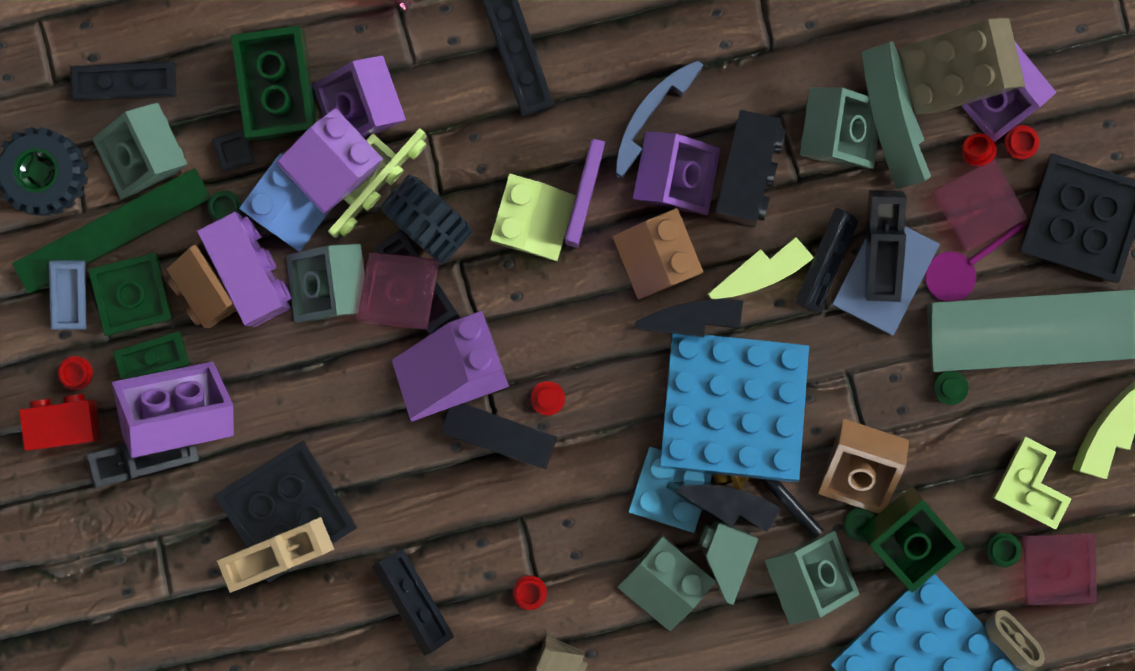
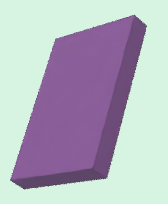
(584, 193)

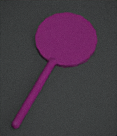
(953, 274)

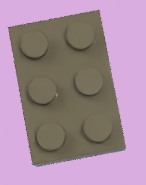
(962, 66)

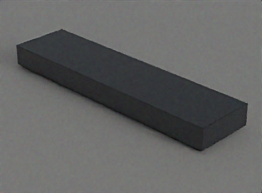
(518, 55)

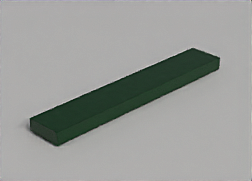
(116, 228)

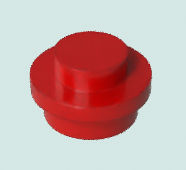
(1021, 142)
(978, 150)
(75, 373)
(547, 398)
(529, 592)

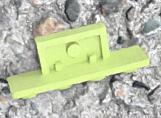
(388, 171)

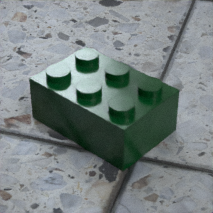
(274, 83)

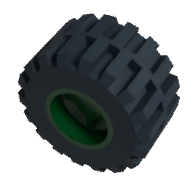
(41, 172)
(426, 218)

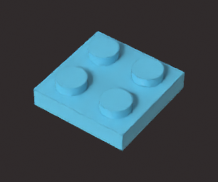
(659, 503)

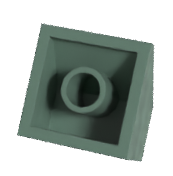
(839, 128)
(139, 150)
(326, 282)
(727, 555)
(812, 578)
(666, 583)

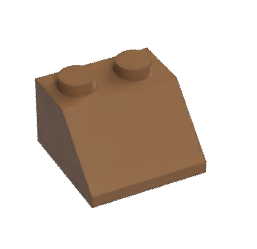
(657, 254)
(201, 286)
(864, 466)

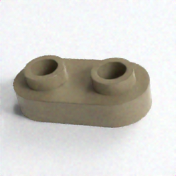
(1014, 641)

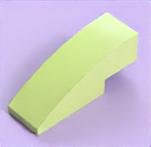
(762, 272)
(1110, 431)

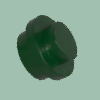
(223, 204)
(950, 387)
(1003, 549)

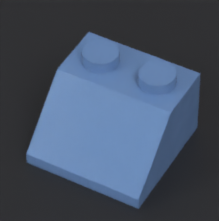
(283, 208)

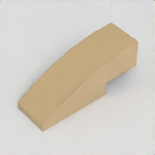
(275, 555)

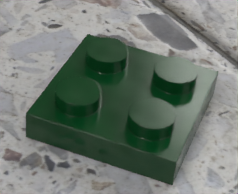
(131, 294)

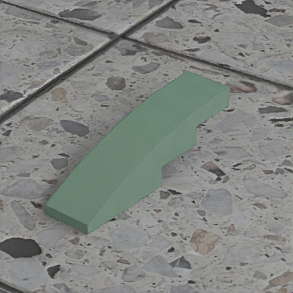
(894, 115)

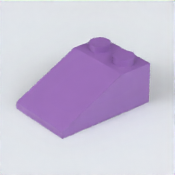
(449, 367)

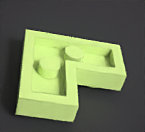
(1023, 488)

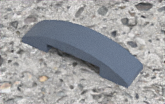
(678, 83)

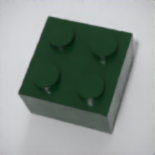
(911, 539)

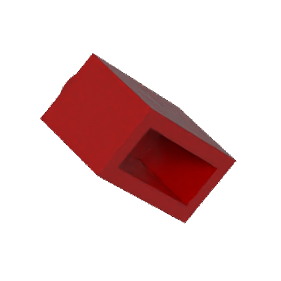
(59, 424)

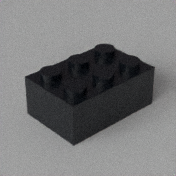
(750, 168)

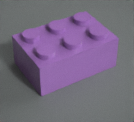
(246, 269)

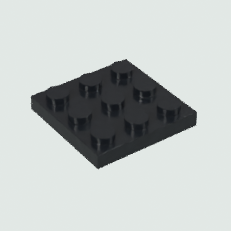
(1082, 219)
(284, 496)

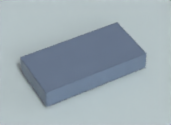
(67, 294)

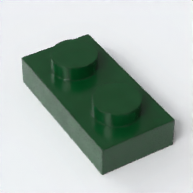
(152, 356)

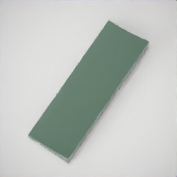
(1031, 330)

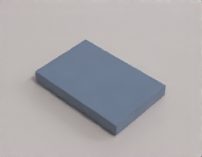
(885, 314)

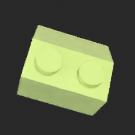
(533, 217)

